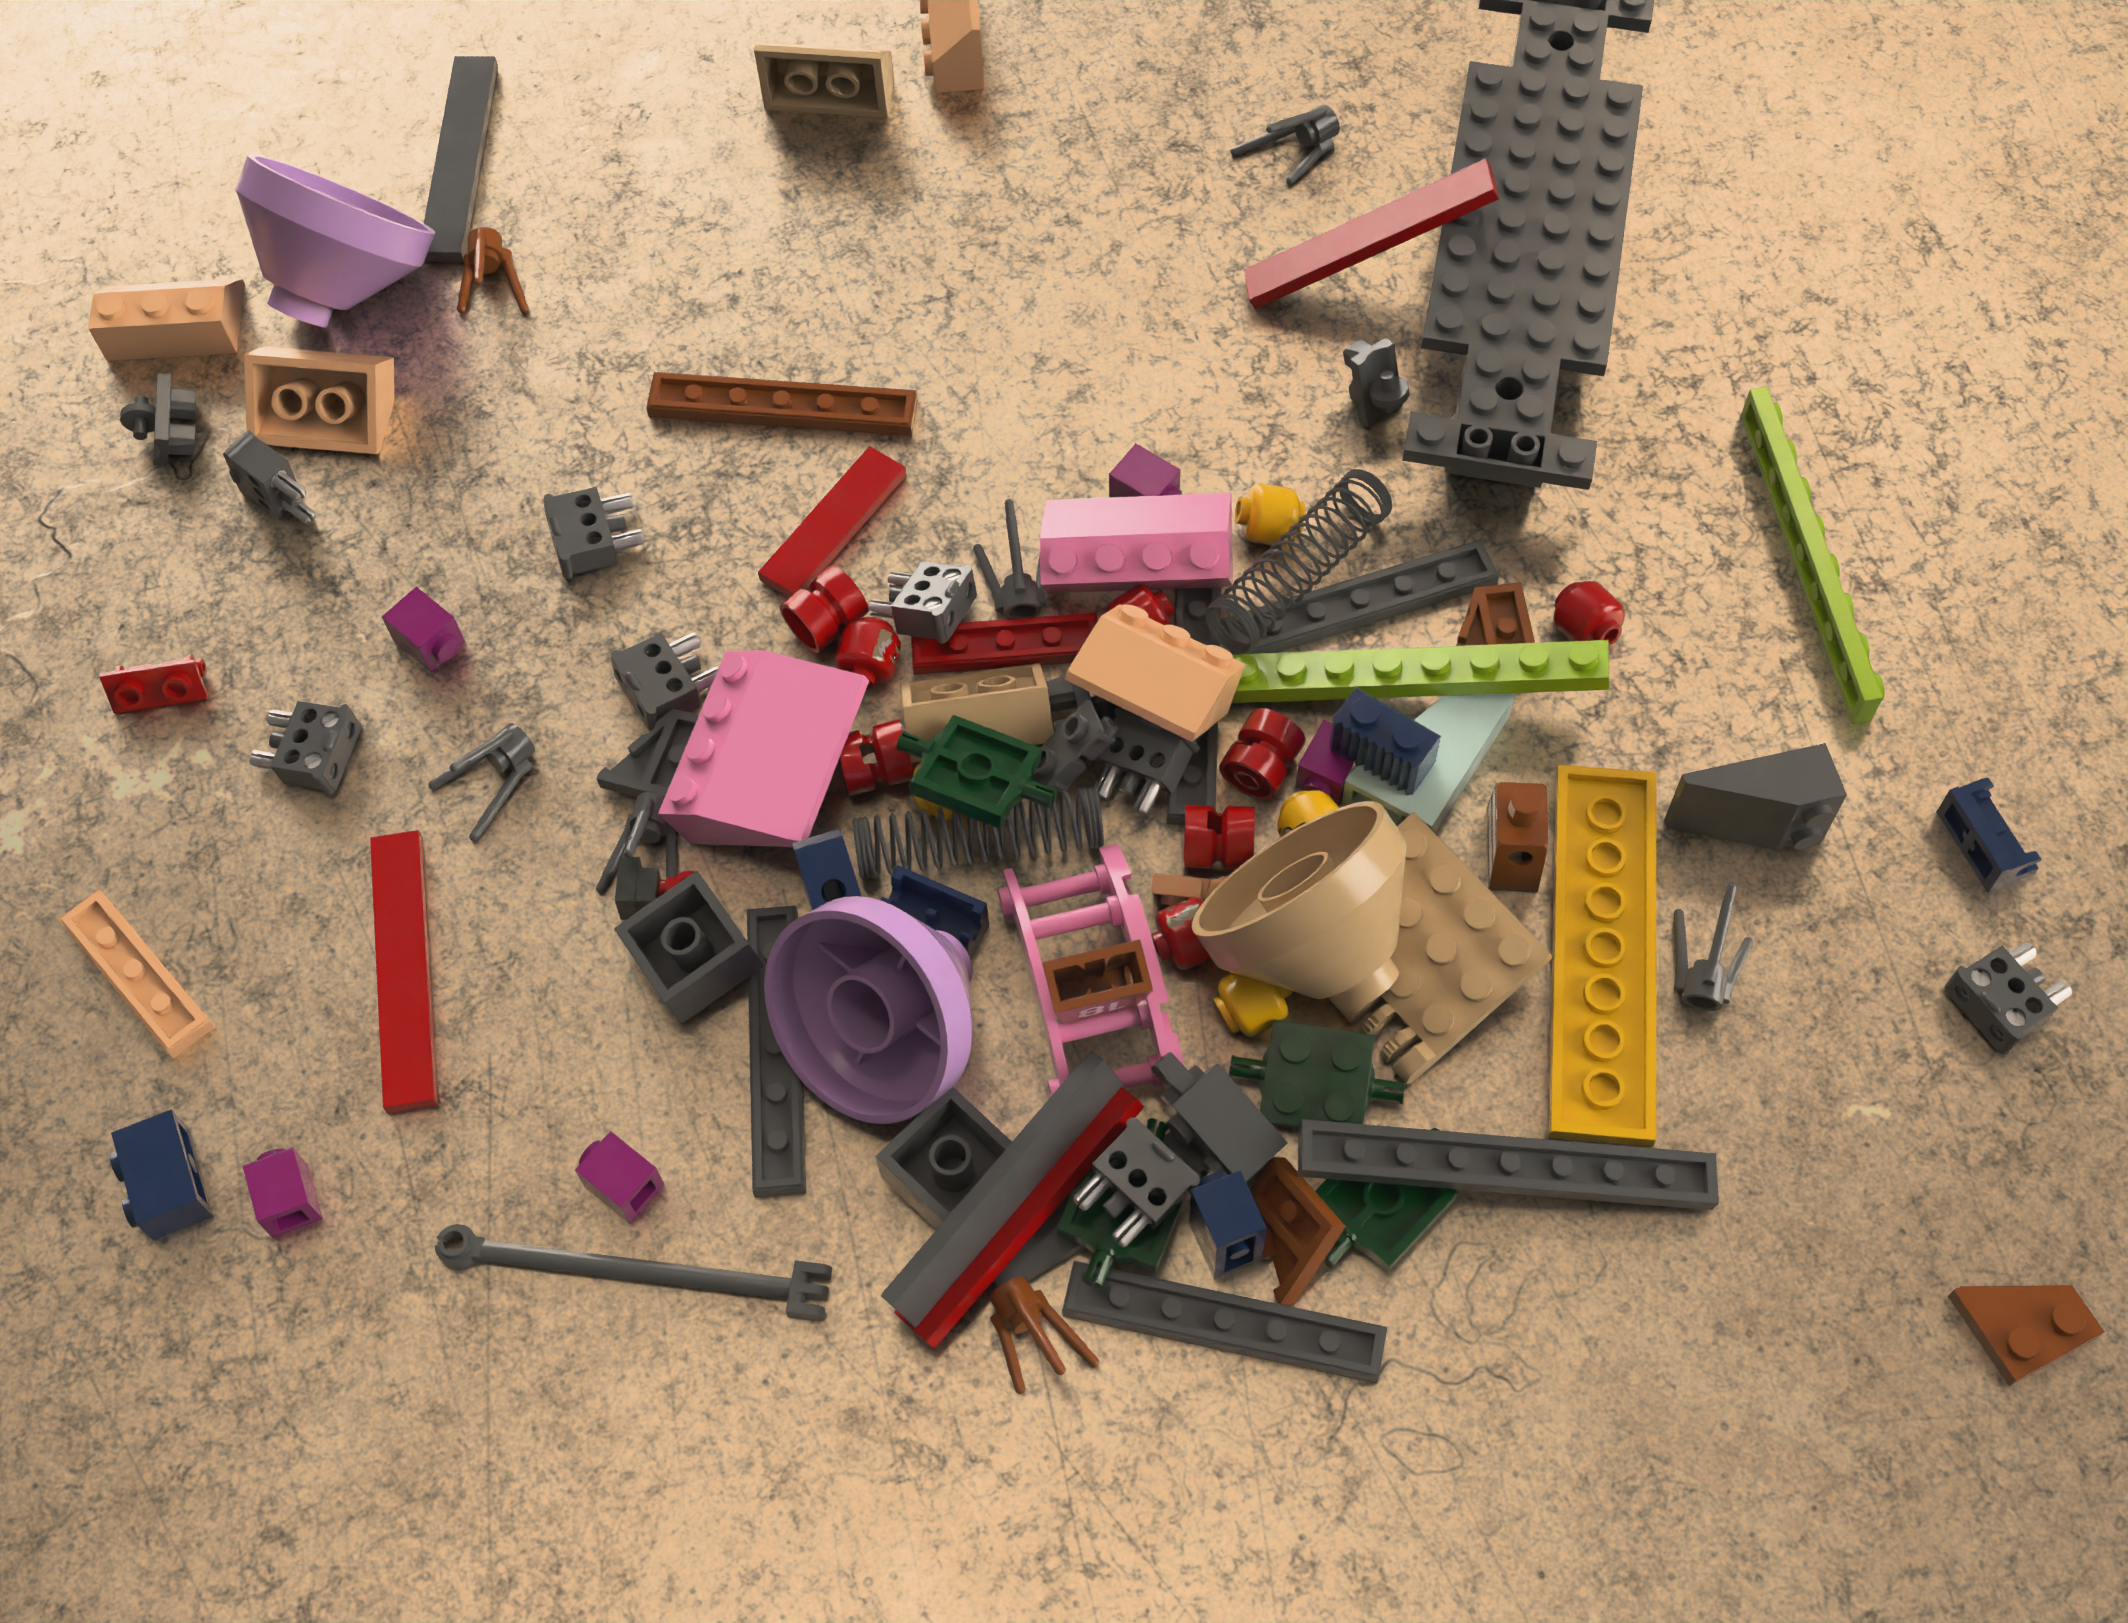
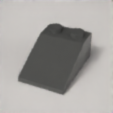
(1762, 800)

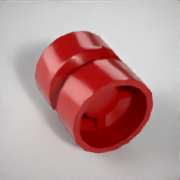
(818, 613)
(1262, 754)
(890, 765)
(1218, 836)

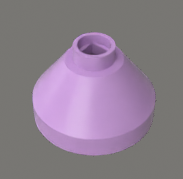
(324, 239)
(870, 1008)

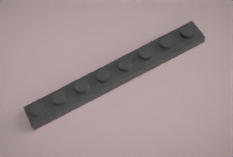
(1507, 1164)

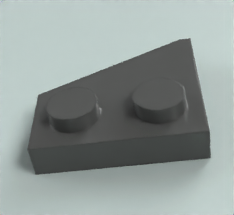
(652, 757)

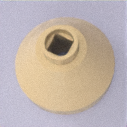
(1314, 909)

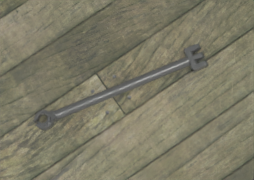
(794, 1289)

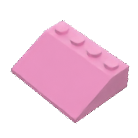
(762, 751)

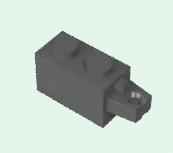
(1216, 1118)

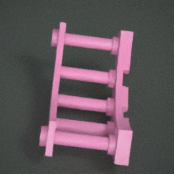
(1120, 909)

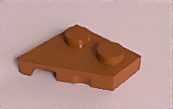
(1496, 617)
(1297, 1224)

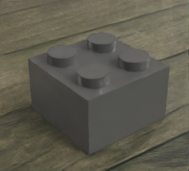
(688, 947)
(941, 1156)

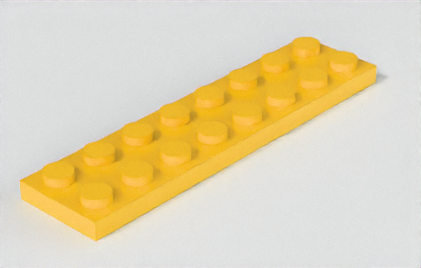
(1604, 957)

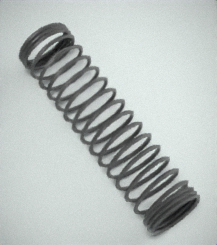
(1243, 615)
(864, 848)

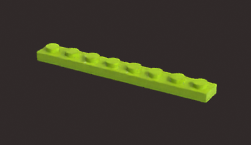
(1814, 564)
(1425, 671)

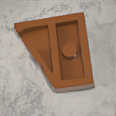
(2026, 1324)

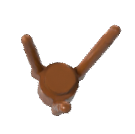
(485, 257)
(1020, 1309)

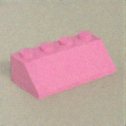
(1137, 542)

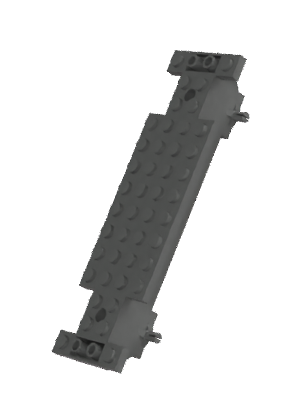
(1537, 271)

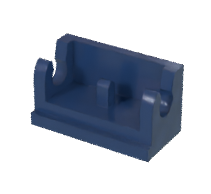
(1985, 836)
(940, 907)

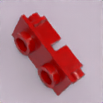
(155, 685)

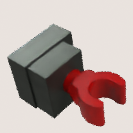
(640, 886)

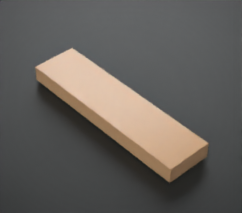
(136, 974)

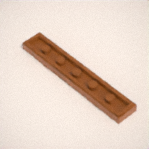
(782, 403)

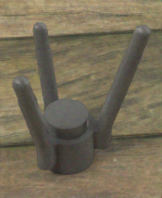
(1311, 128)
(1020, 594)
(504, 751)
(643, 826)
(1705, 983)

